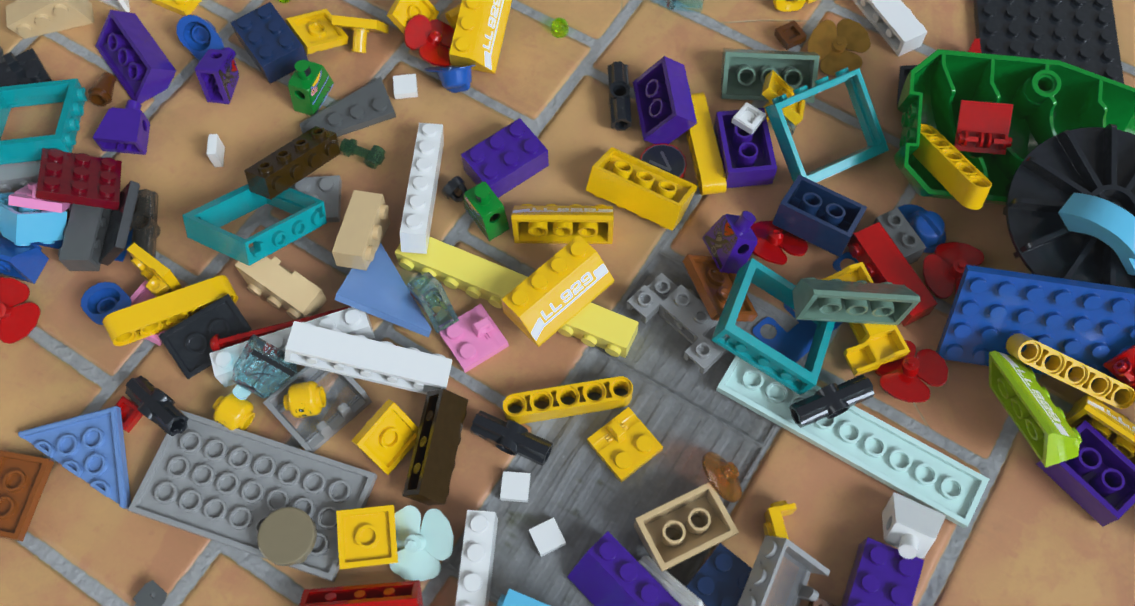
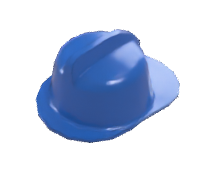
(198, 35)
(454, 77)
(926, 224)
(103, 300)

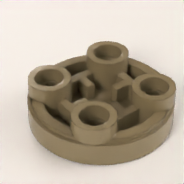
(287, 536)

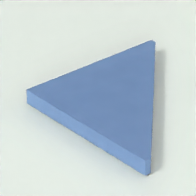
(383, 294)
(90, 449)

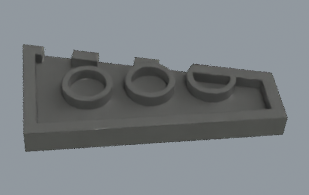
(355, 111)

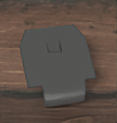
(157, 596)

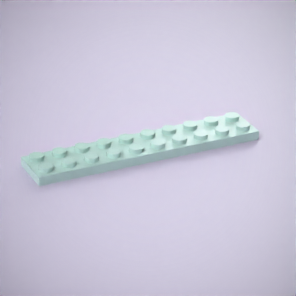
(865, 445)

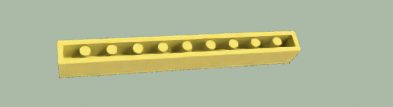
(492, 282)

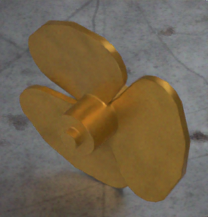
(834, 44)

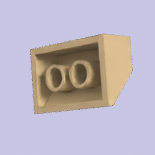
(685, 527)

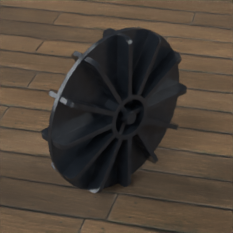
(1074, 161)

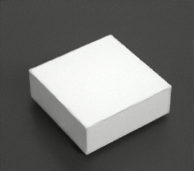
(405, 86)
(748, 118)
(215, 150)
(515, 486)
(547, 537)

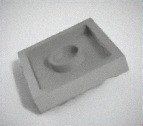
(326, 189)

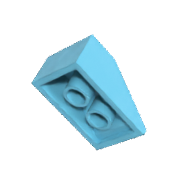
(30, 225)

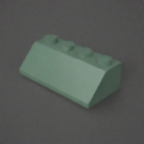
(745, 71)
(853, 301)

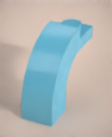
(1104, 221)

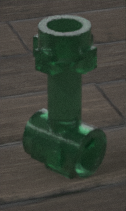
(372, 157)

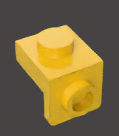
(774, 521)

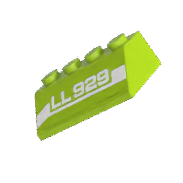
(1032, 410)

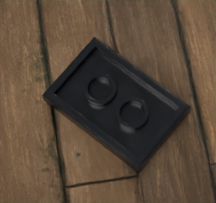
(119, 224)
(191, 338)

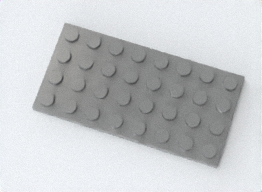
(231, 480)

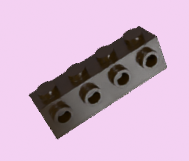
(292, 162)
(436, 447)

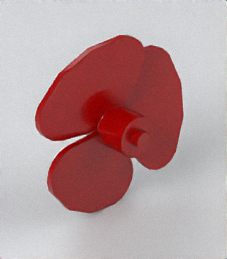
(430, 39)
(772, 240)
(948, 265)
(18, 320)
(902, 376)

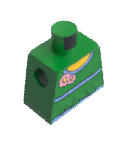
(309, 87)
(481, 205)

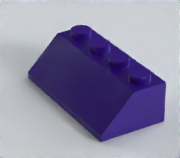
(134, 56)
(615, 578)

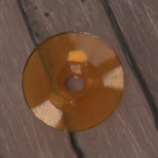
(722, 476)

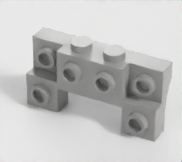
(684, 313)

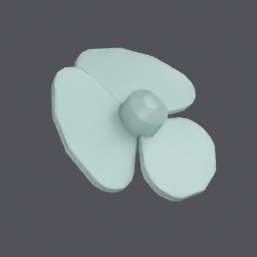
(422, 546)

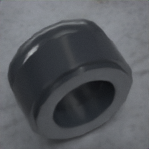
(453, 187)

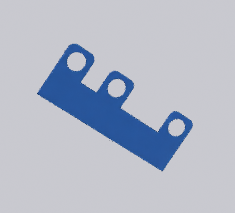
(798, 340)

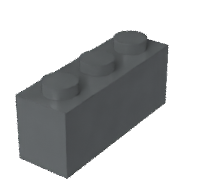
(84, 238)

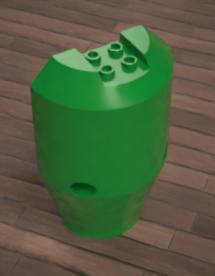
(1046, 101)

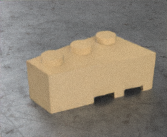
(43, 17)
(361, 230)
(282, 287)

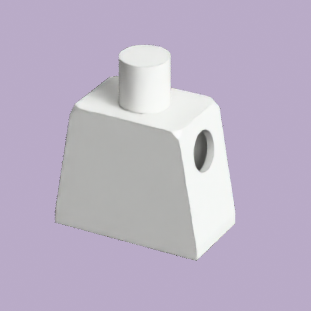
(910, 526)

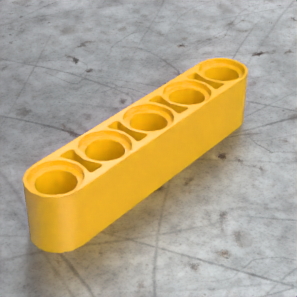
(705, 150)
(952, 169)
(165, 310)
(1081, 375)
(577, 391)

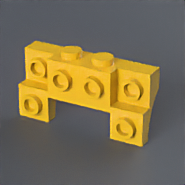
(877, 342)

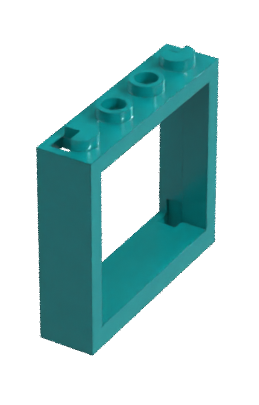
(41, 93)
(865, 114)
(205, 222)
(755, 351)

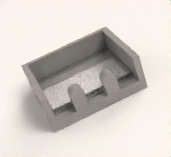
(343, 402)
(781, 575)

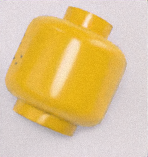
(305, 399)
(233, 412)

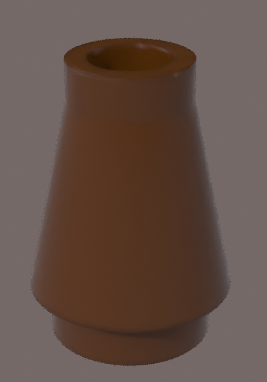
(102, 91)

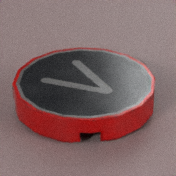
(666, 158)

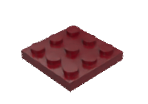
(79, 179)

